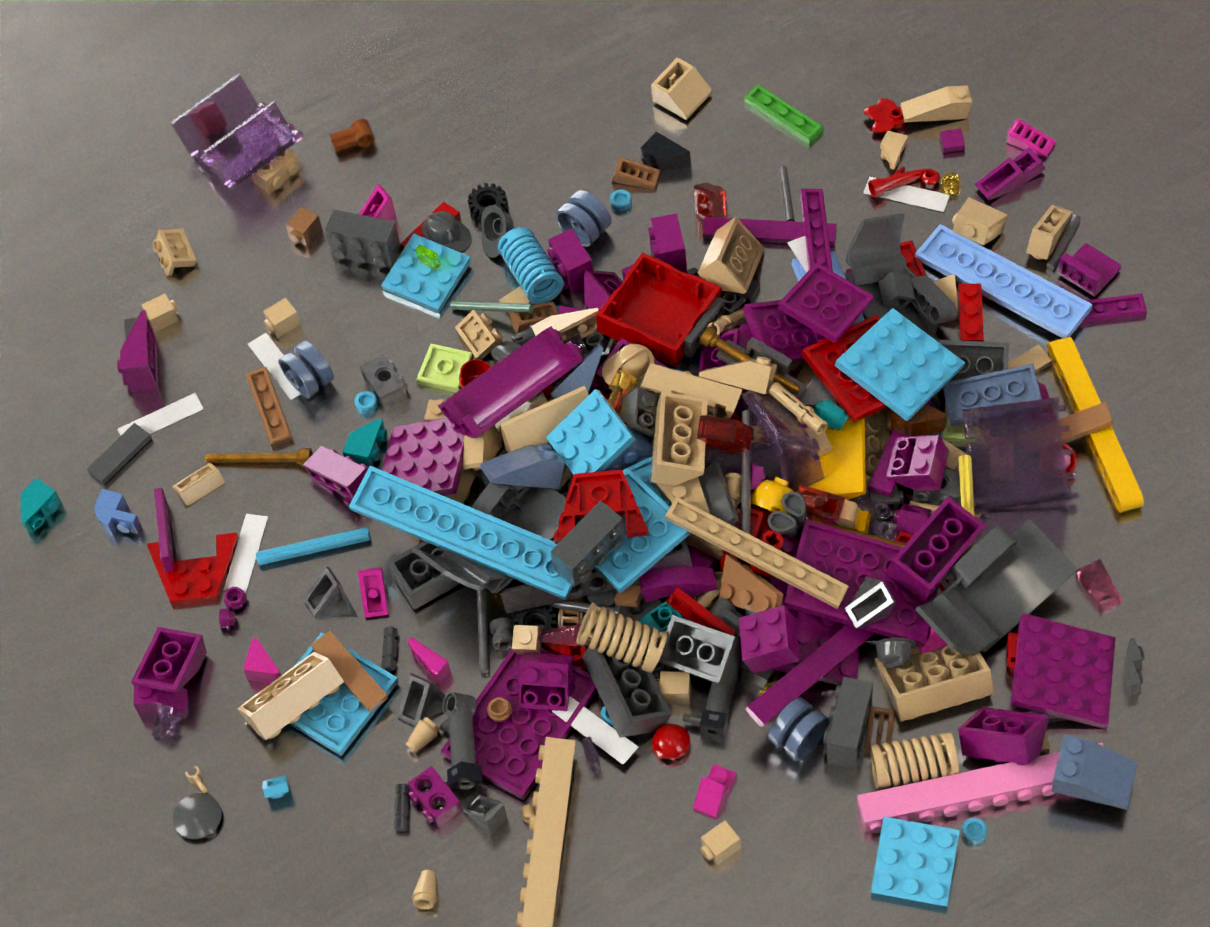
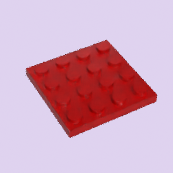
(850, 395)

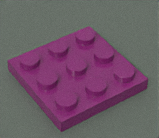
(825, 302)
(779, 329)

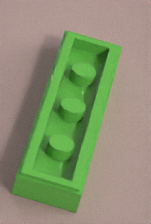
(783, 114)

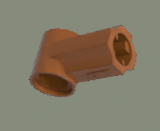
(358, 134)

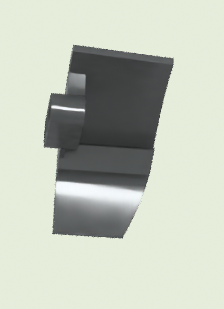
(874, 255)
(535, 512)
(996, 586)

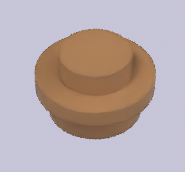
(499, 709)

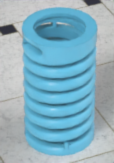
(530, 265)

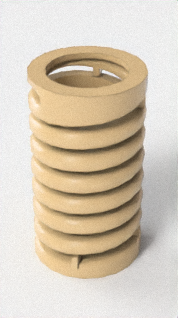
(651, 637)
(909, 750)

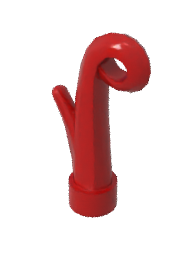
(879, 186)

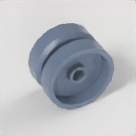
(585, 216)
(306, 369)
(798, 729)

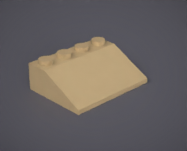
(935, 681)

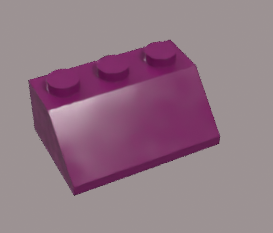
(1003, 735)

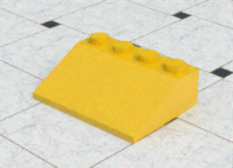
(845, 465)

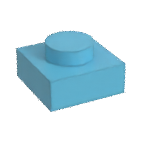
(276, 787)

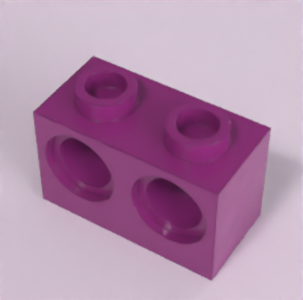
(437, 795)

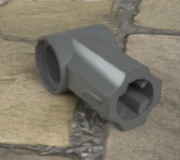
(727, 613)

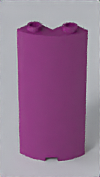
(511, 382)

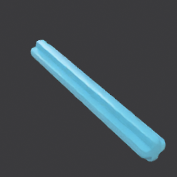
(313, 546)

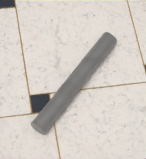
(786, 194)
(1062, 244)

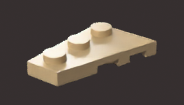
(688, 491)

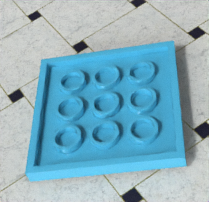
(899, 364)
(640, 553)
(340, 715)

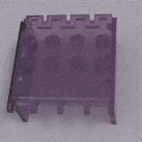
(233, 133)
(1018, 454)

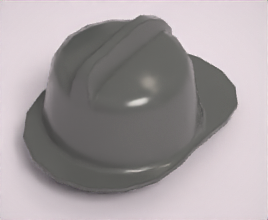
(494, 226)
(447, 231)
(893, 651)

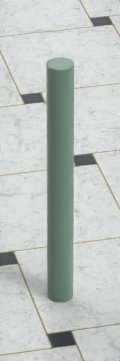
(491, 306)

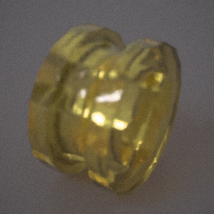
(950, 178)

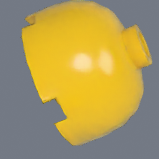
(770, 493)

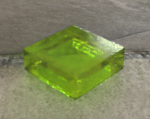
(427, 257)

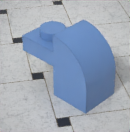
(111, 513)

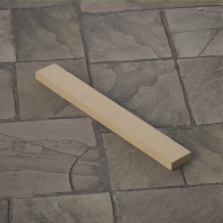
(756, 552)

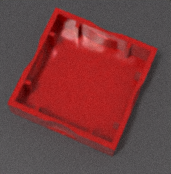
(656, 308)

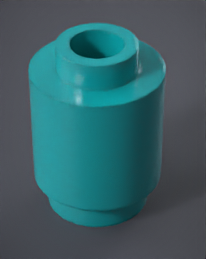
(831, 414)

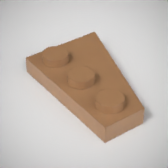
(746, 589)

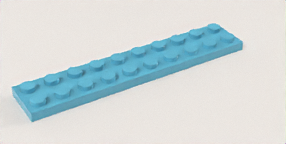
(459, 530)

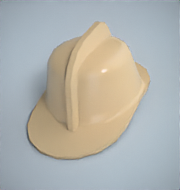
(631, 358)

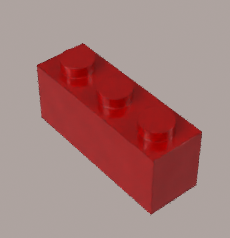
(970, 312)

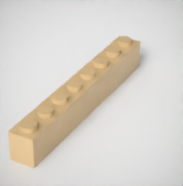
(548, 834)

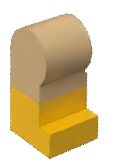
(854, 518)

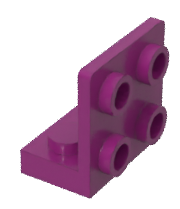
(1088, 269)

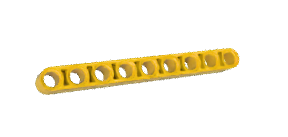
(1104, 442)

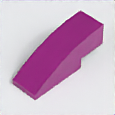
(1010, 174)
(664, 581)

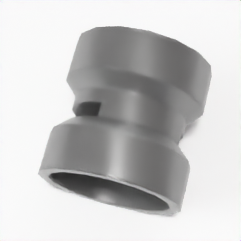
(502, 630)

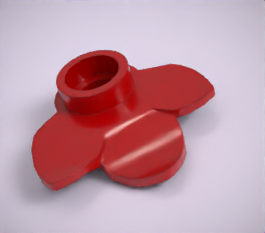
(885, 115)

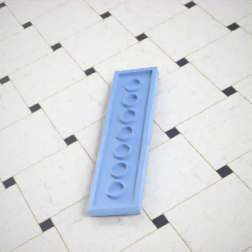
(1004, 281)

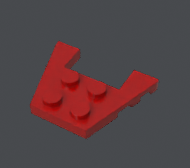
(612, 490)
(196, 578)

